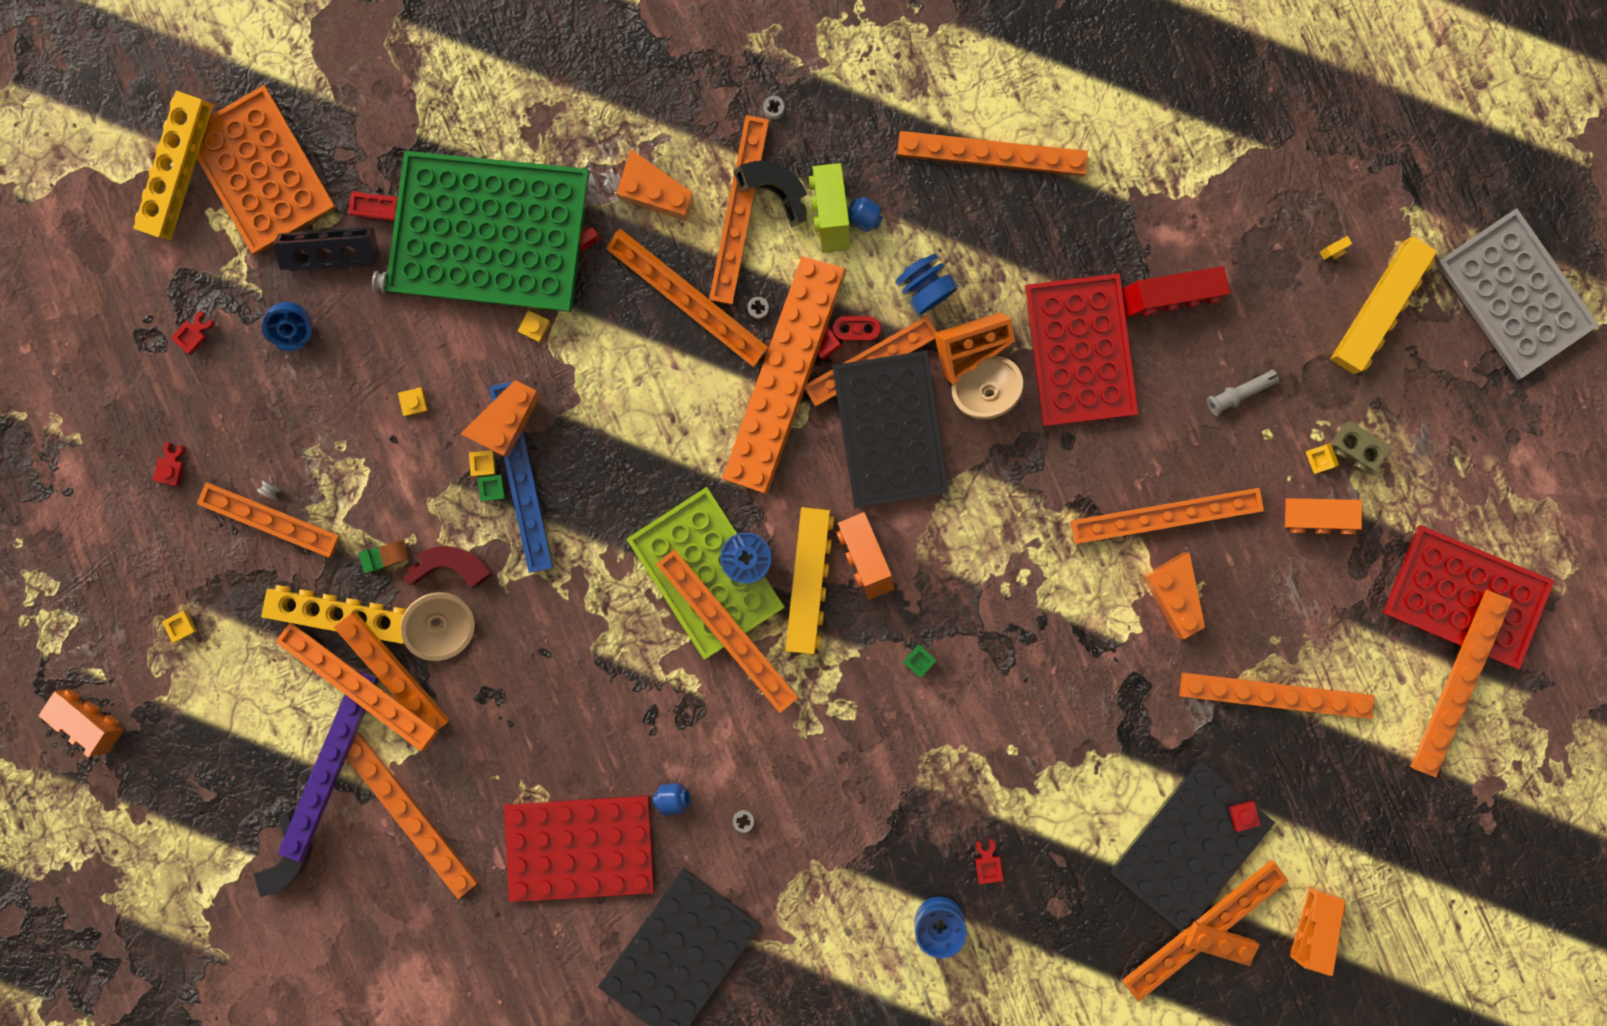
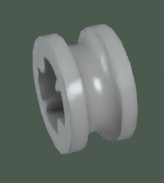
(766, 106)
(379, 281)
(763, 303)
(269, 490)
(739, 814)

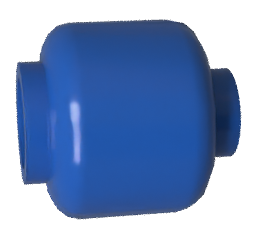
(864, 214)
(672, 799)

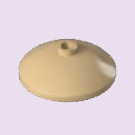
(992, 376)
(439, 639)

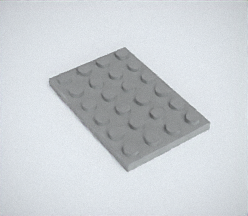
(1517, 294)

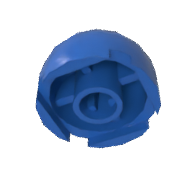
(287, 326)

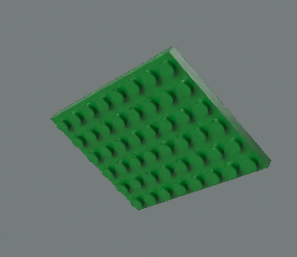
(488, 231)

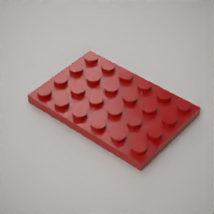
(1081, 350)
(1445, 584)
(579, 848)

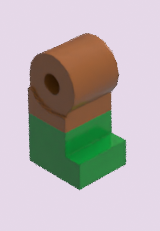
(383, 556)

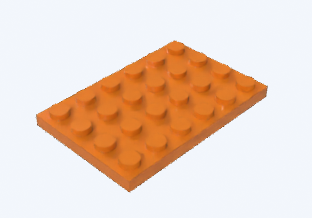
(261, 171)

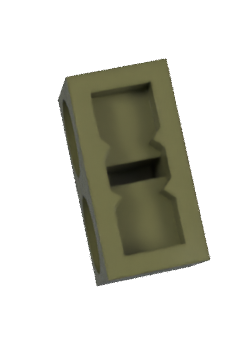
(1361, 442)

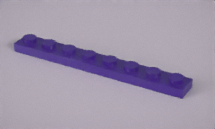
(323, 778)

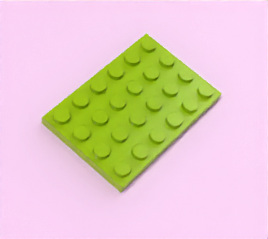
(698, 534)

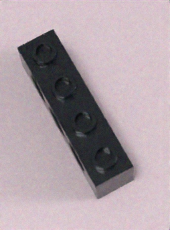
(361, 239)

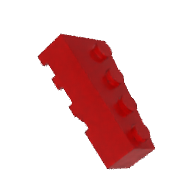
(1175, 291)

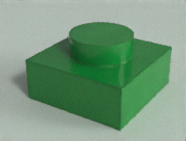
(491, 488)
(919, 660)

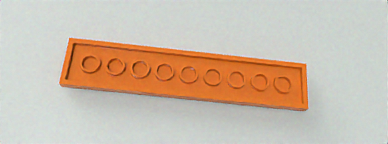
(784, 374)

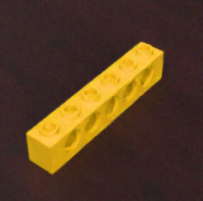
(183, 160)
(276, 608)

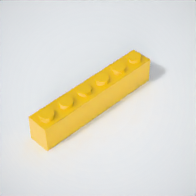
(1383, 305)
(807, 580)

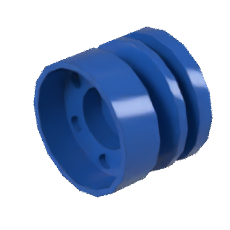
(926, 283)
(757, 567)
(941, 941)

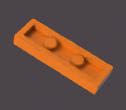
(1221, 943)

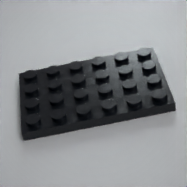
(890, 428)
(1189, 848)
(679, 953)

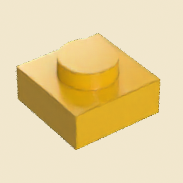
(1336, 249)
(534, 326)
(413, 402)
(1322, 458)
(482, 463)
(179, 626)

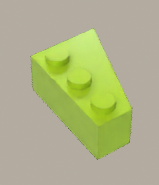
(830, 206)

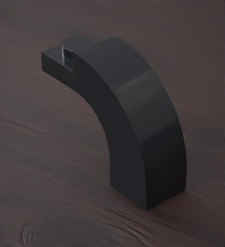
(777, 180)
(286, 871)

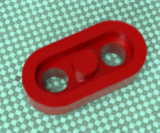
(856, 328)

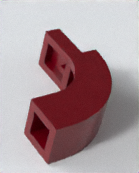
(466, 563)

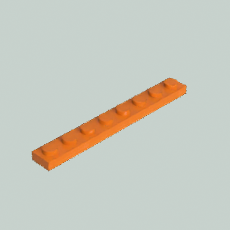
(992, 153)
(737, 215)
(687, 297)
(1166, 515)
(727, 630)
(1461, 683)
(357, 687)
(1276, 695)
(410, 817)
(1221, 916)

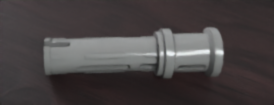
(1232, 396)

